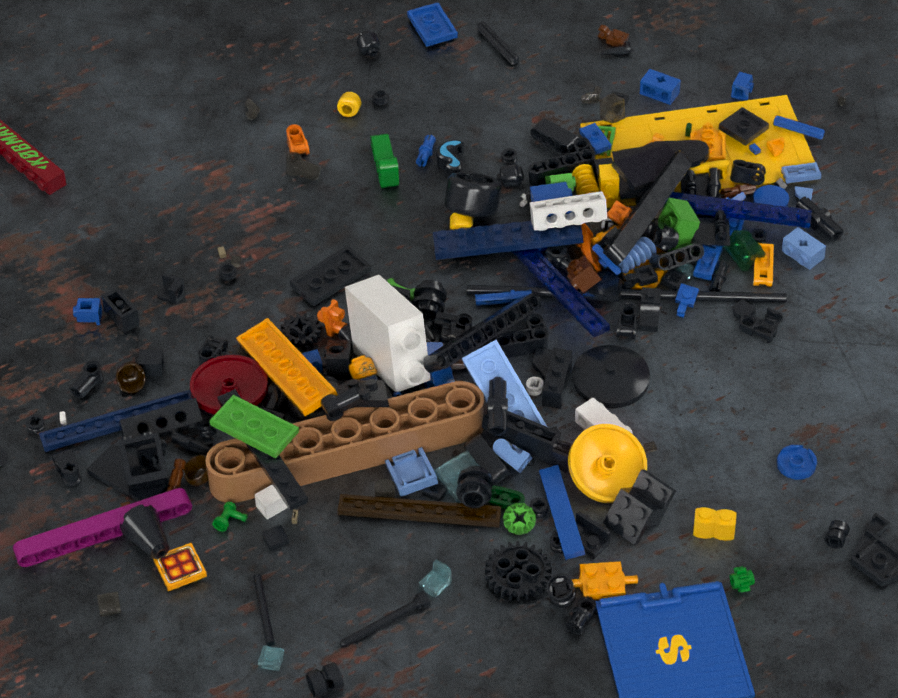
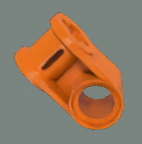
(296, 140)

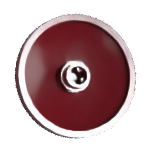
(224, 375)

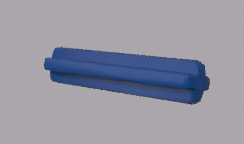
(799, 127)

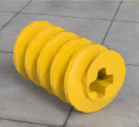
(585, 179)

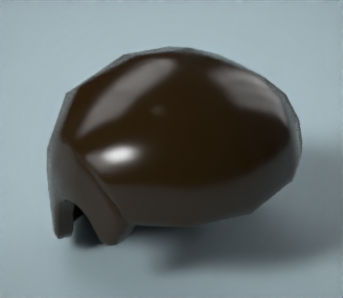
(130, 377)
(196, 471)

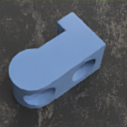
(508, 454)

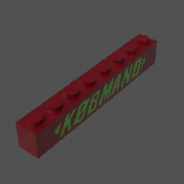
(30, 161)

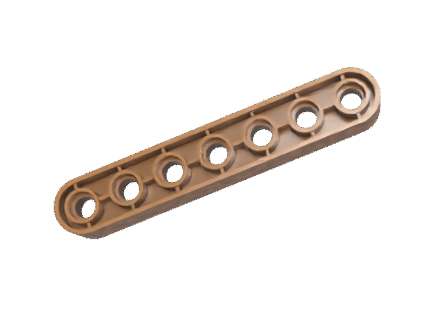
(356, 441)

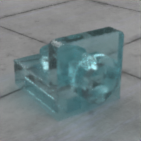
(437, 579)

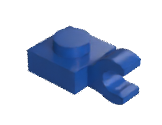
(685, 298)

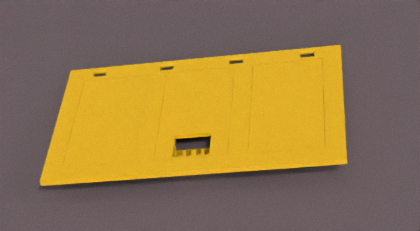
(639, 130)

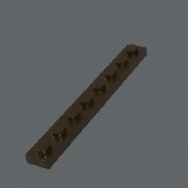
(418, 510)

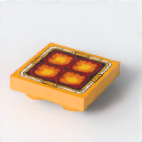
(180, 567)

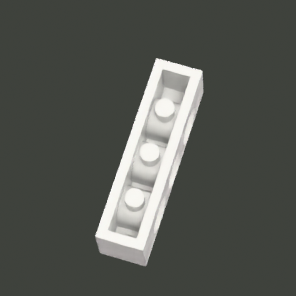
(577, 204)

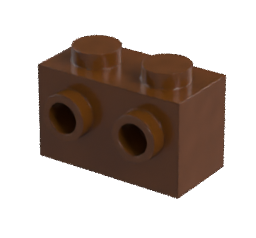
(582, 274)

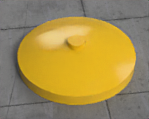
(605, 461)

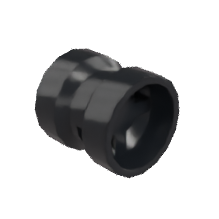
(837, 534)

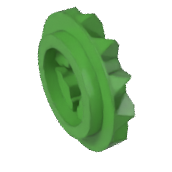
(518, 527)

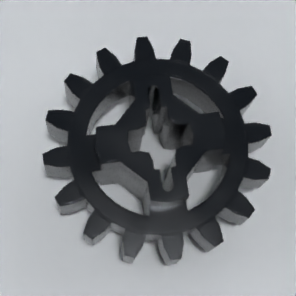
(301, 330)

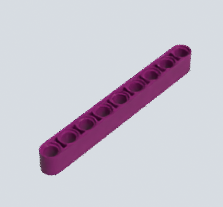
(94, 529)

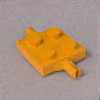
(603, 580)

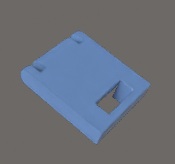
(411, 472)

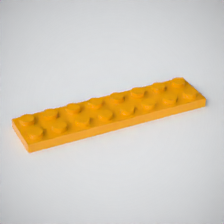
(286, 366)

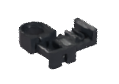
(765, 328)

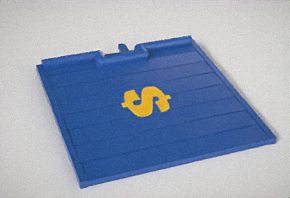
(674, 644)

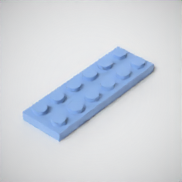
(490, 363)

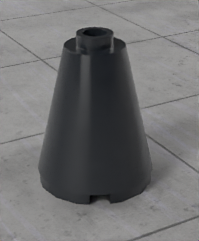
(145, 530)

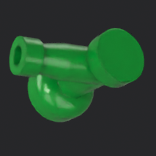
(221, 522)

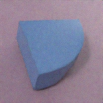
(801, 192)

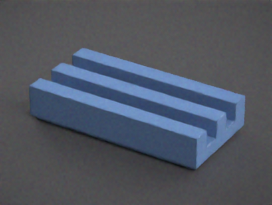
(800, 174)

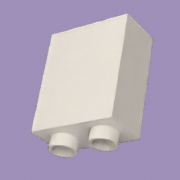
(388, 332)

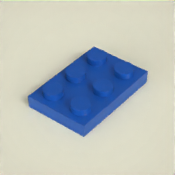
(432, 24)

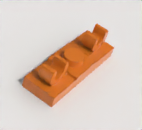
(586, 247)

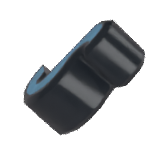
(448, 154)

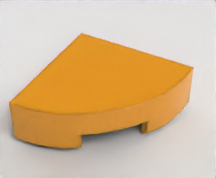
(776, 146)

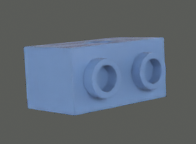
(803, 248)

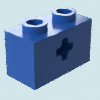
(660, 86)

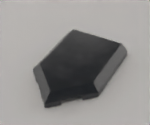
(606, 289)

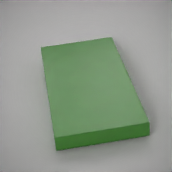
(254, 426)

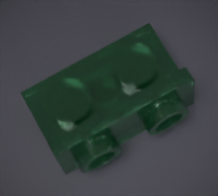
(744, 249)

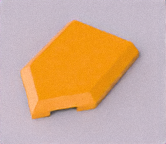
(715, 140)

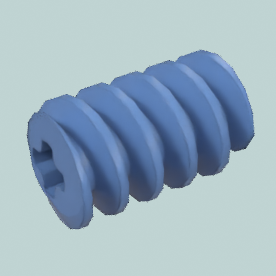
(639, 254)

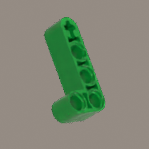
(385, 161)

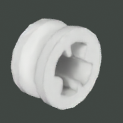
(534, 391)

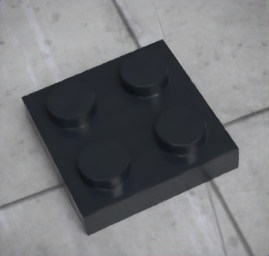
(743, 126)

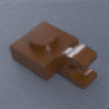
(615, 37)

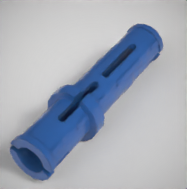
(499, 298)

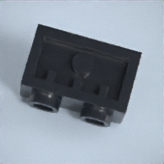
(593, 535)

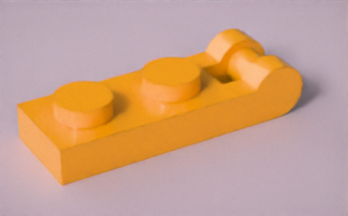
(764, 266)

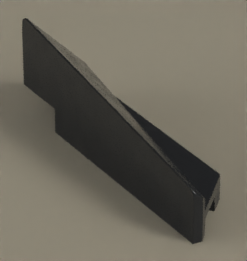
(535, 439)

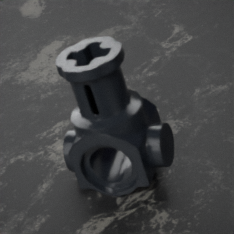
(558, 257)

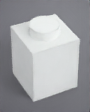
(269, 502)

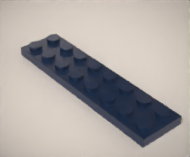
(501, 238)

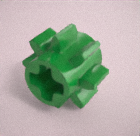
(742, 579)

